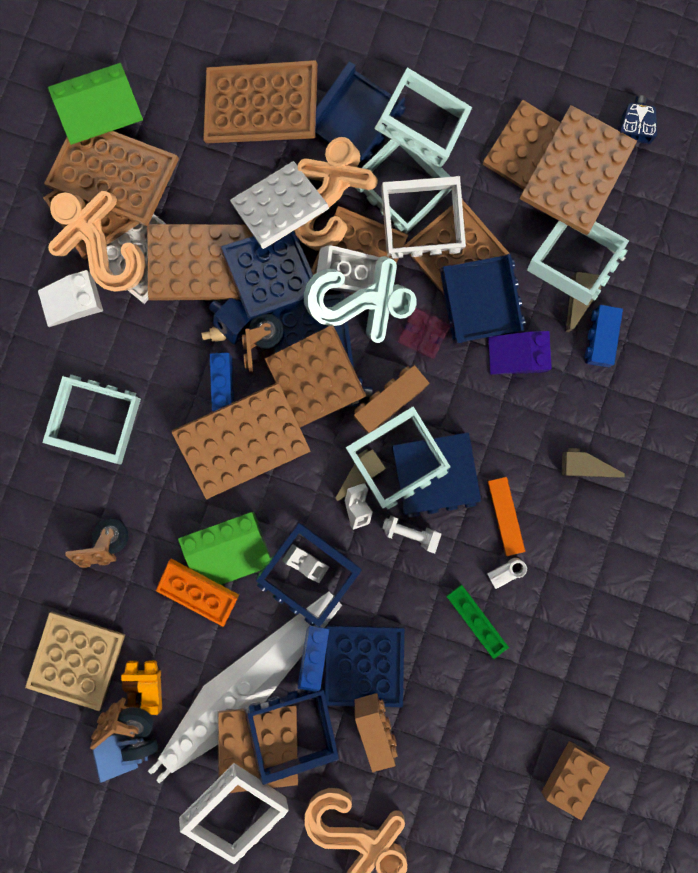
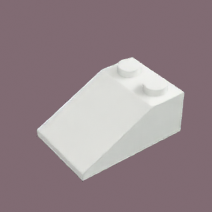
(355, 266)
(70, 298)

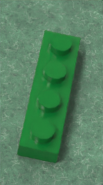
(477, 621)

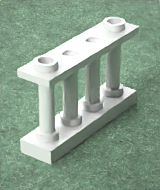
(429, 539)

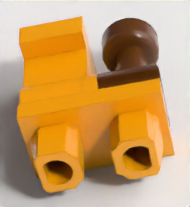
(145, 682)

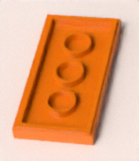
(197, 592)

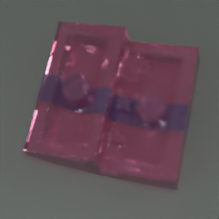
(423, 333)

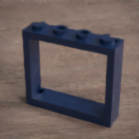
(294, 606)
(302, 763)

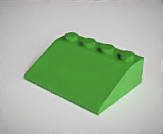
(95, 103)
(227, 549)

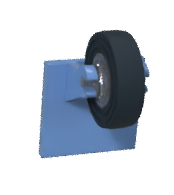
(121, 754)

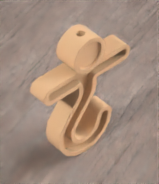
(337, 176)
(85, 223)
(375, 846)

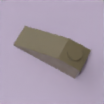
(576, 308)
(583, 464)
(372, 465)

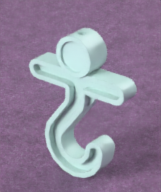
(380, 298)

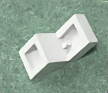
(357, 508)
(305, 563)

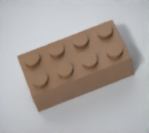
(391, 400)

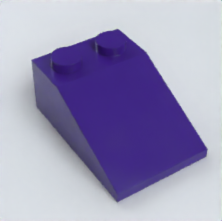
(520, 353)

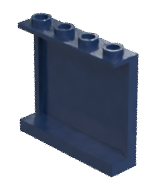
(353, 111)
(482, 298)
(453, 489)

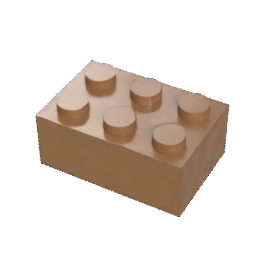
(375, 732)
(575, 780)

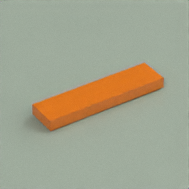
(506, 516)

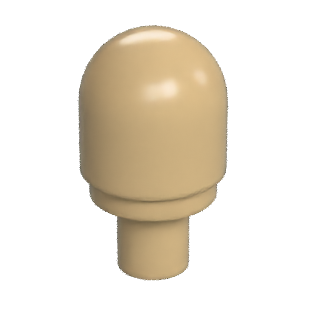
(213, 334)

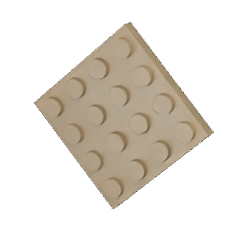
(75, 661)

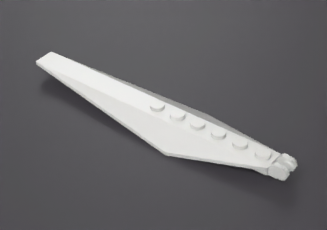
(238, 686)

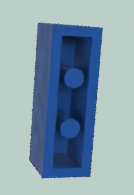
(604, 336)
(221, 380)
(313, 658)

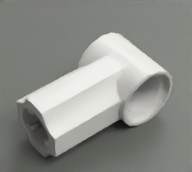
(505, 573)

